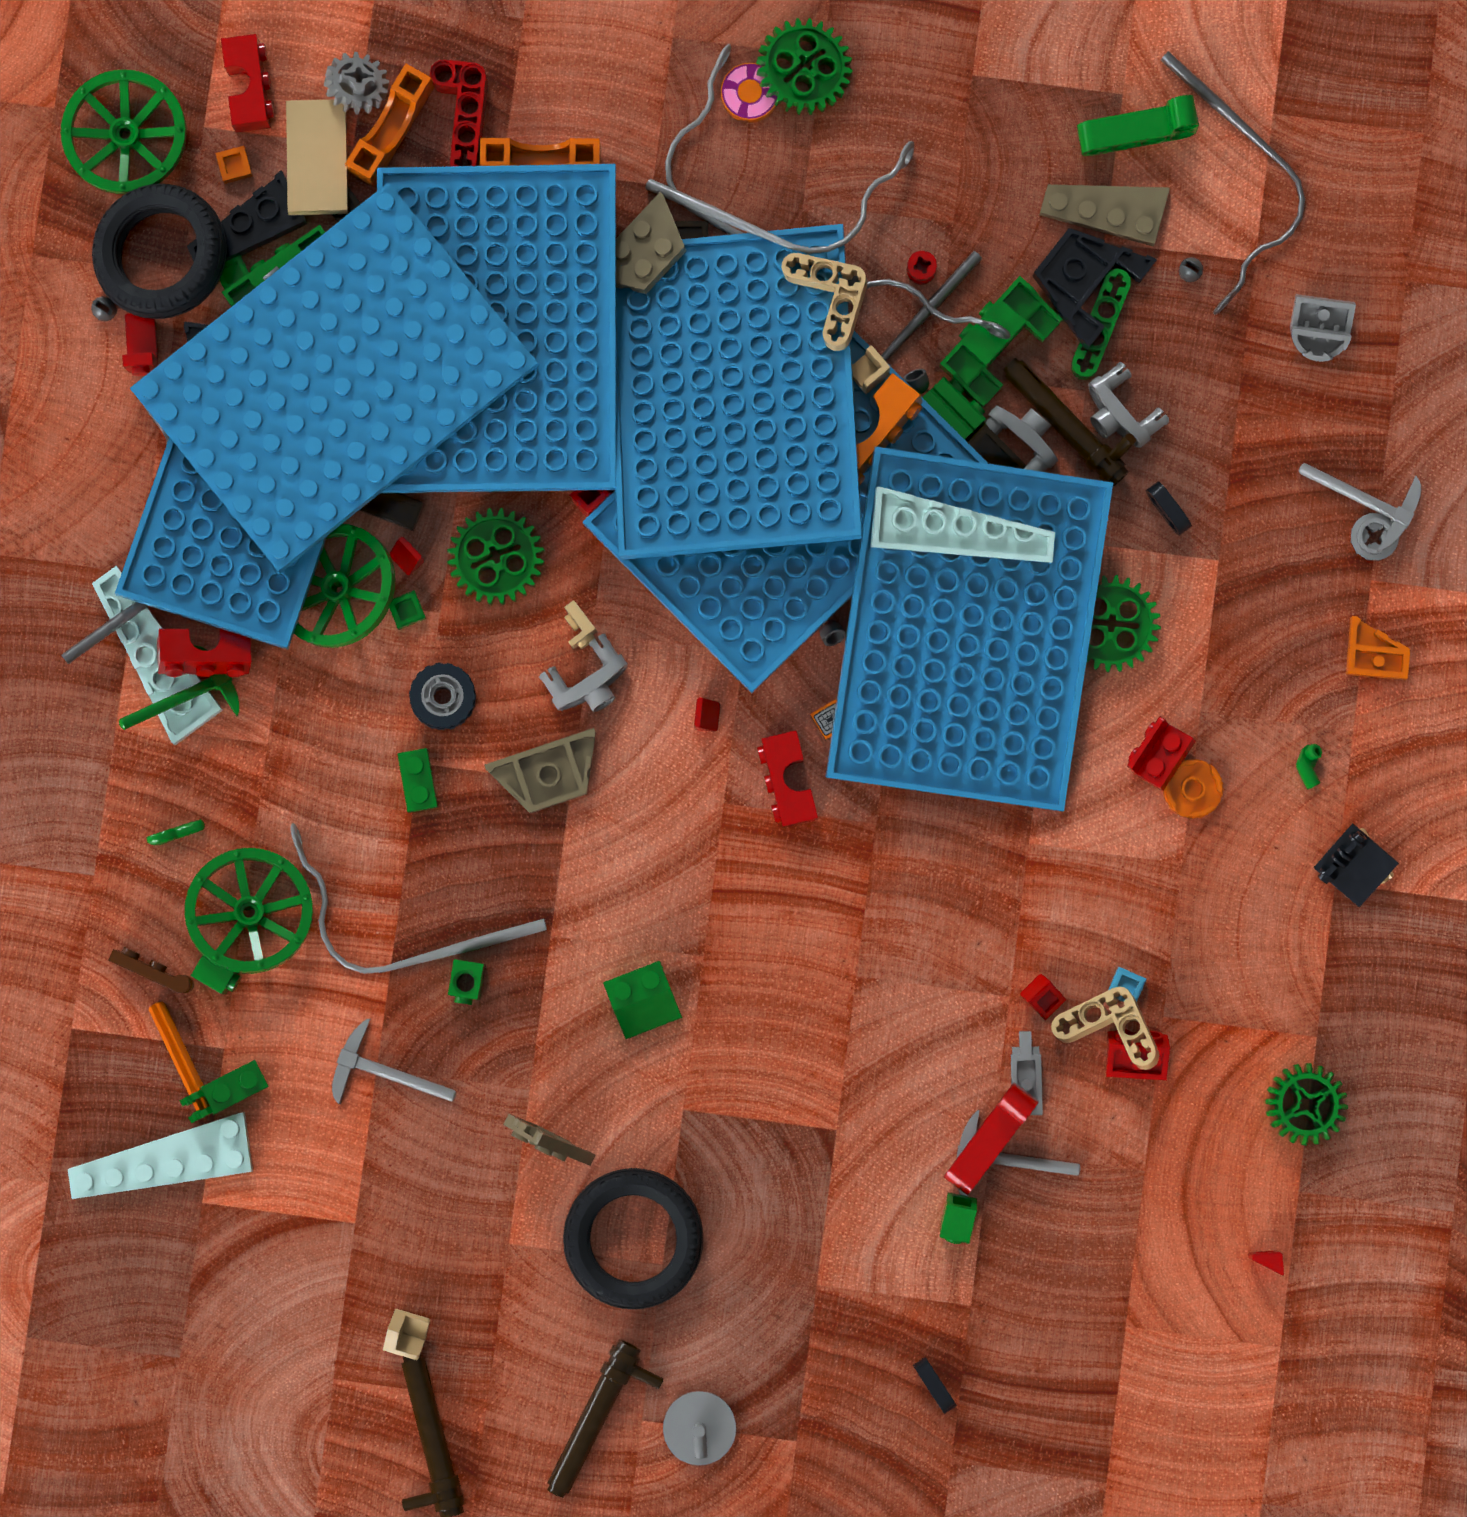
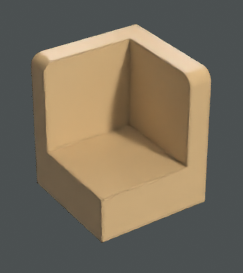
(870, 370)
(406, 1334)

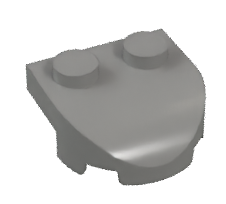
(1321, 326)

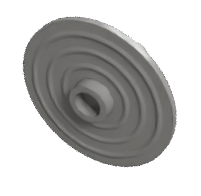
(699, 1428)

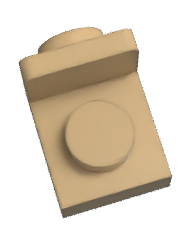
(577, 620)

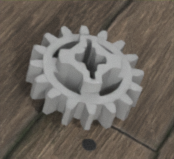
(356, 83)

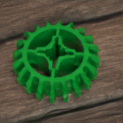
(1297, 1092)

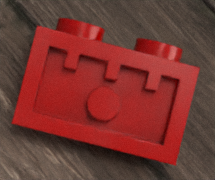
(1160, 753)
(1120, 1065)

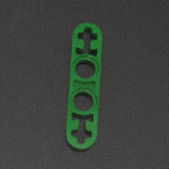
(1109, 323)

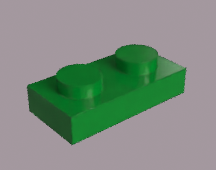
(417, 780)

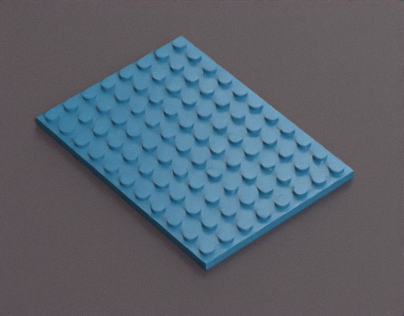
(546, 263)
(334, 377)
(734, 404)
(768, 601)
(971, 664)

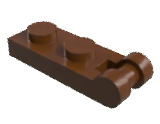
(153, 971)

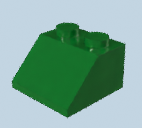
(642, 999)

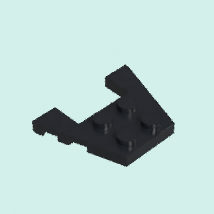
(1076, 270)

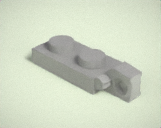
(1027, 1068)

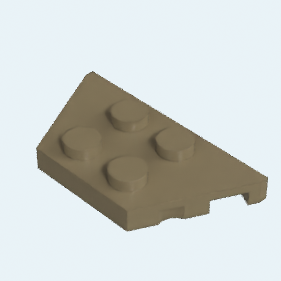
(648, 247)
(547, 772)
(546, 1141)

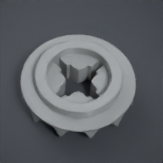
(1359, 536)

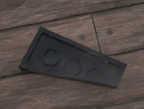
(258, 220)

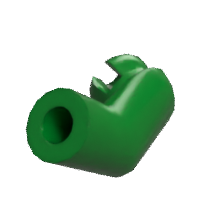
(1306, 762)

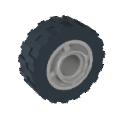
(442, 715)

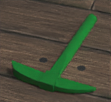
(217, 681)

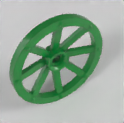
(122, 124)
(336, 579)
(246, 903)

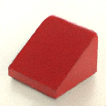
(406, 556)
(707, 715)
(1043, 996)
(1270, 1259)

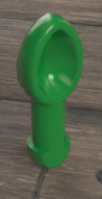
(175, 833)

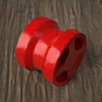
(922, 274)

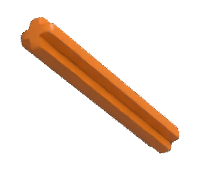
(177, 1051)

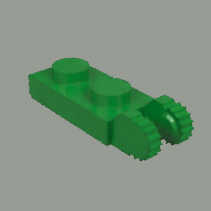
(227, 1090)

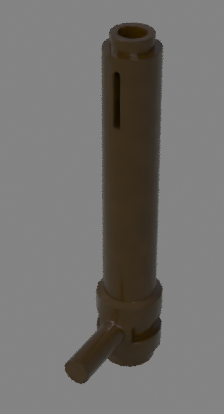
(1098, 457)
(613, 1376)
(443, 1482)

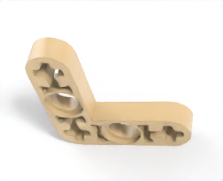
(842, 292)
(1119, 1017)

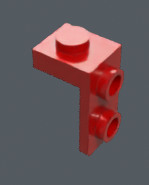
(141, 345)

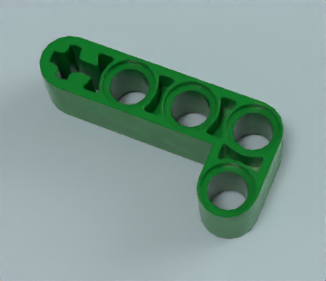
(1139, 128)

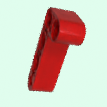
(465, 94)
(991, 1138)

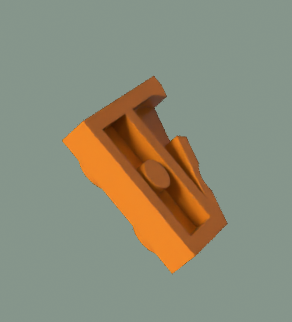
(1374, 653)

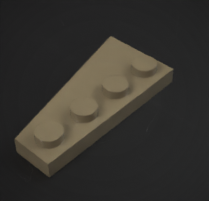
(1113, 210)

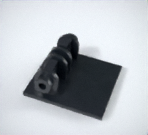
(1355, 865)

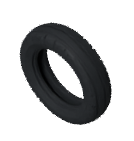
(124, 216)
(578, 1243)

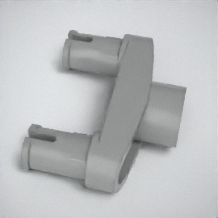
(1114, 416)
(1029, 430)
(592, 689)

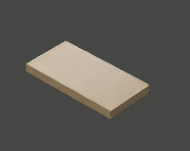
(316, 157)

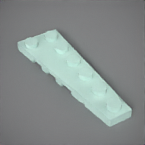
(930, 526)
(140, 642)
(190, 1155)

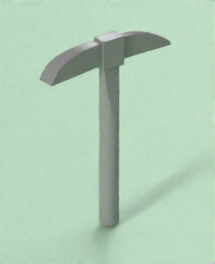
(1399, 516)
(350, 1059)
(1017, 1160)

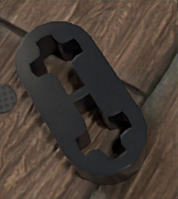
(1168, 508)
(934, 1385)

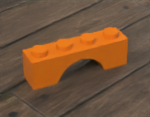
(403, 105)
(510, 152)
(896, 405)

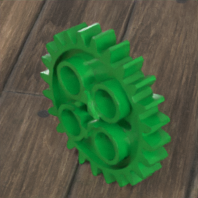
(821, 86)
(506, 581)
(1109, 651)

